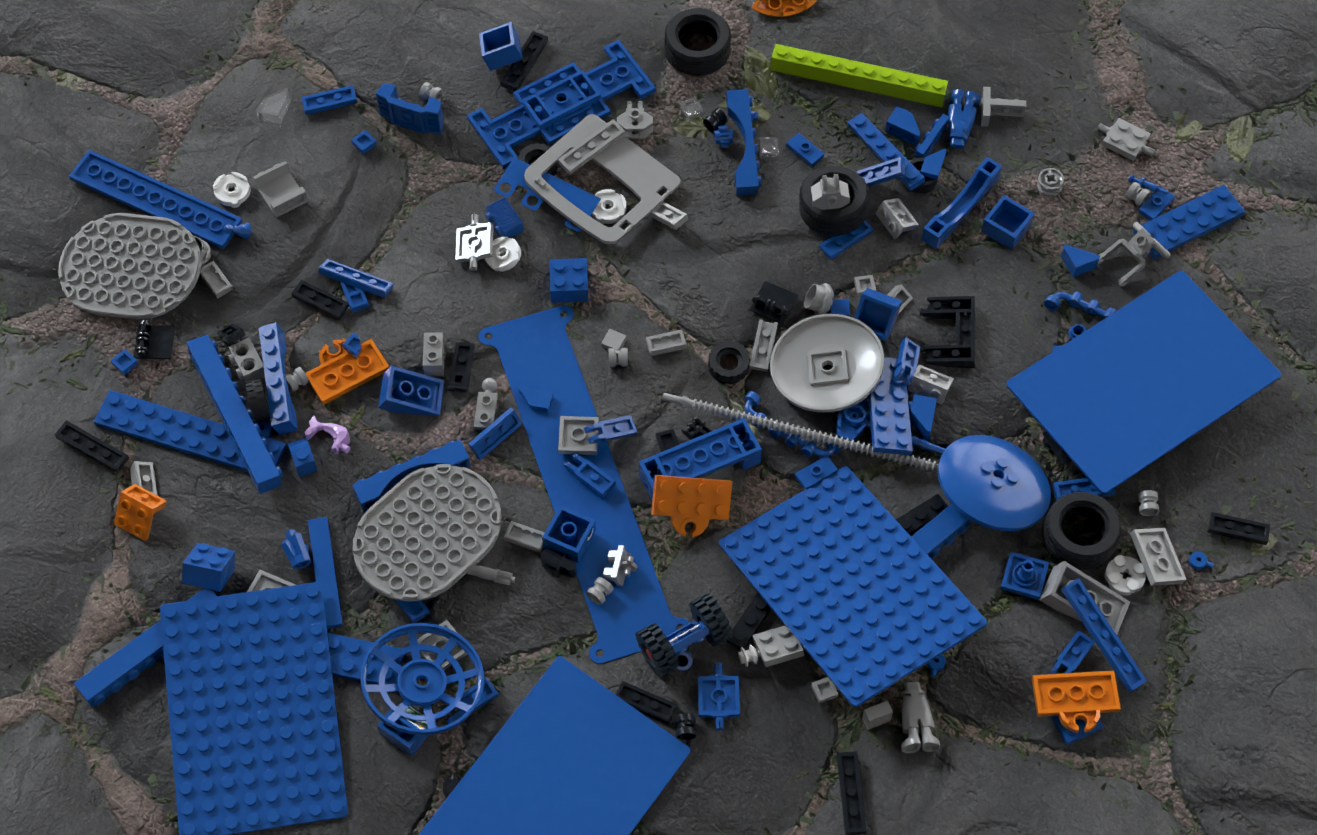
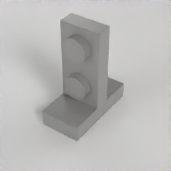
(999, 107)

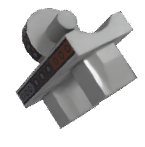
(622, 565)

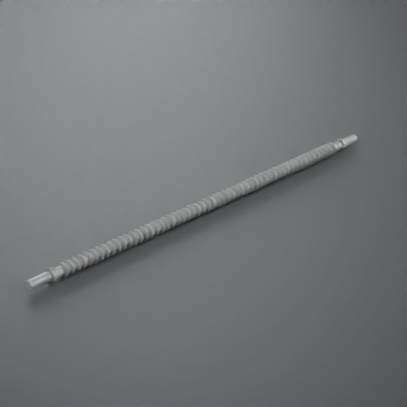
(764, 422)

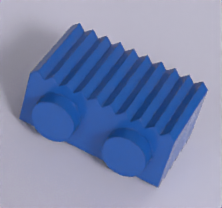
(504, 218)

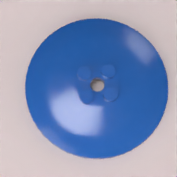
(999, 504)

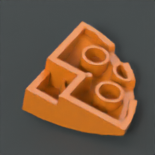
(781, 8)

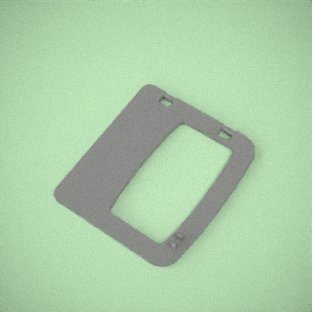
(621, 159)

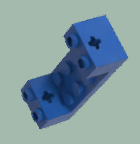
(704, 455)

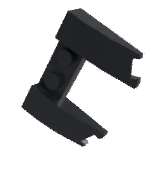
(963, 310)

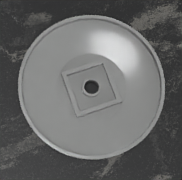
(823, 341)

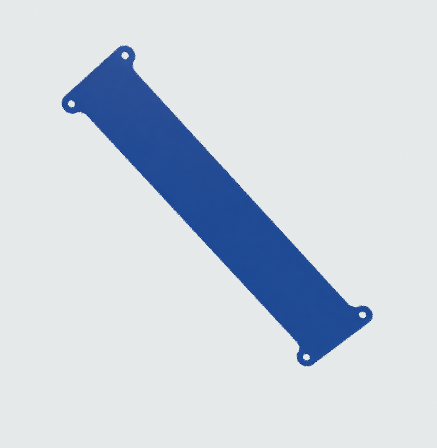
(541, 357)

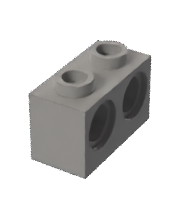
(433, 354)
(249, 360)

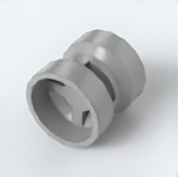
(427, 91)
(1137, 194)
(622, 357)
(297, 378)
(1148, 503)
(599, 591)

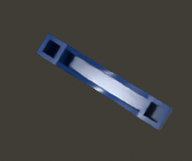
(738, 110)
(945, 222)
(273, 354)
(373, 488)

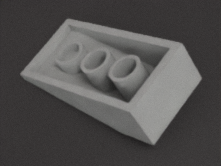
(1110, 603)

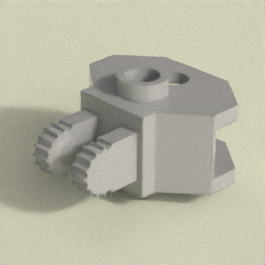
(636, 121)
(830, 193)

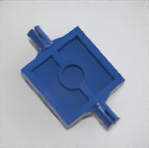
(718, 697)

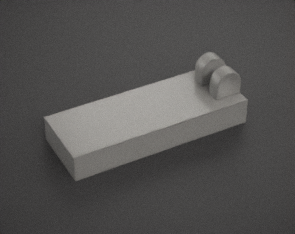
(763, 345)

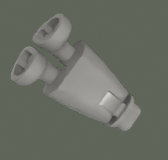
(917, 720)

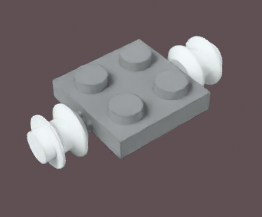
(773, 646)

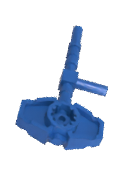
(854, 420)

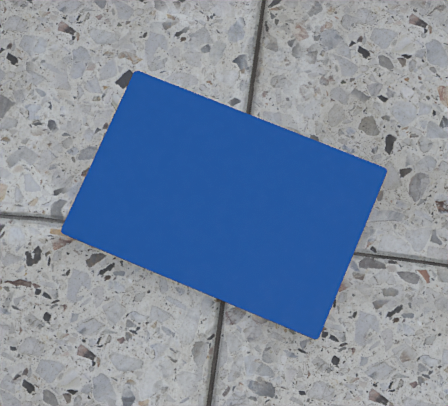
(1143, 381)
(852, 586)
(252, 711)
(564, 765)

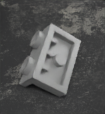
(896, 217)
(930, 384)

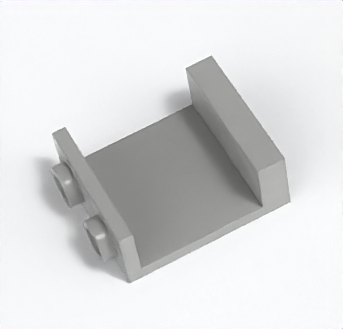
(280, 189)

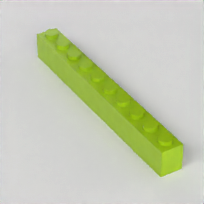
(858, 75)

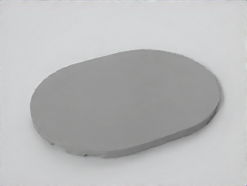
(130, 266)
(427, 532)

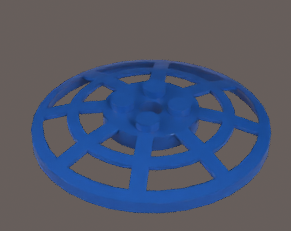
(422, 669)

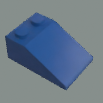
(410, 392)

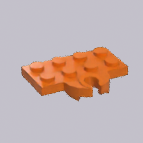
(343, 372)
(691, 501)
(1076, 697)

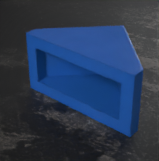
(1078, 260)

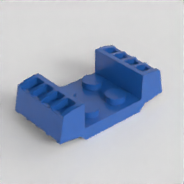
(407, 114)

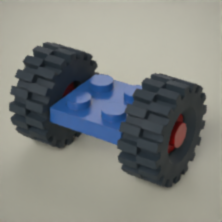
(709, 624)

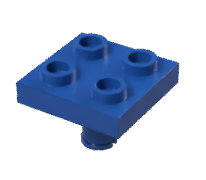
(1024, 575)

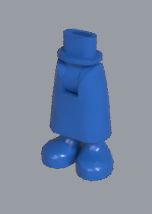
(960, 120)

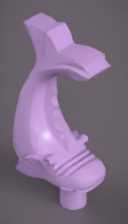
(339, 433)

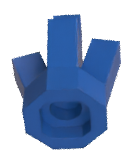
(296, 549)

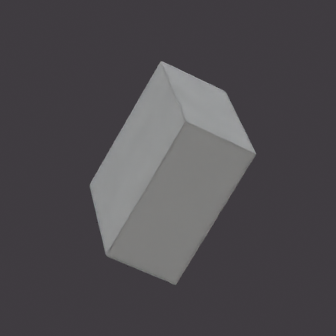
(877, 715)

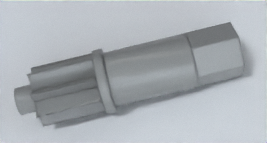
(492, 574)

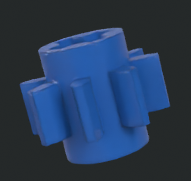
(723, 136)

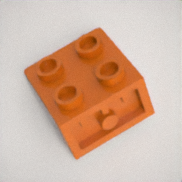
(137, 510)

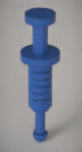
(1145, 184)

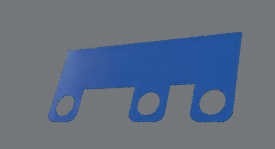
(515, 176)

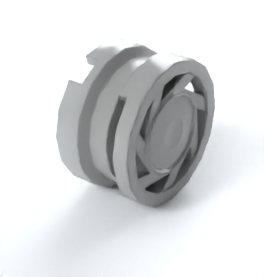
(1050, 181)

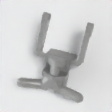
(1136, 247)

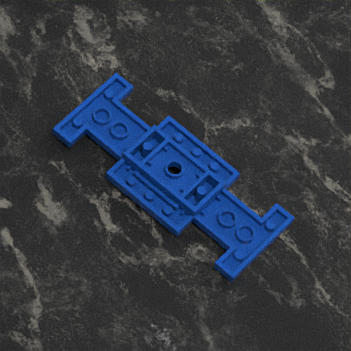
(541, 109)

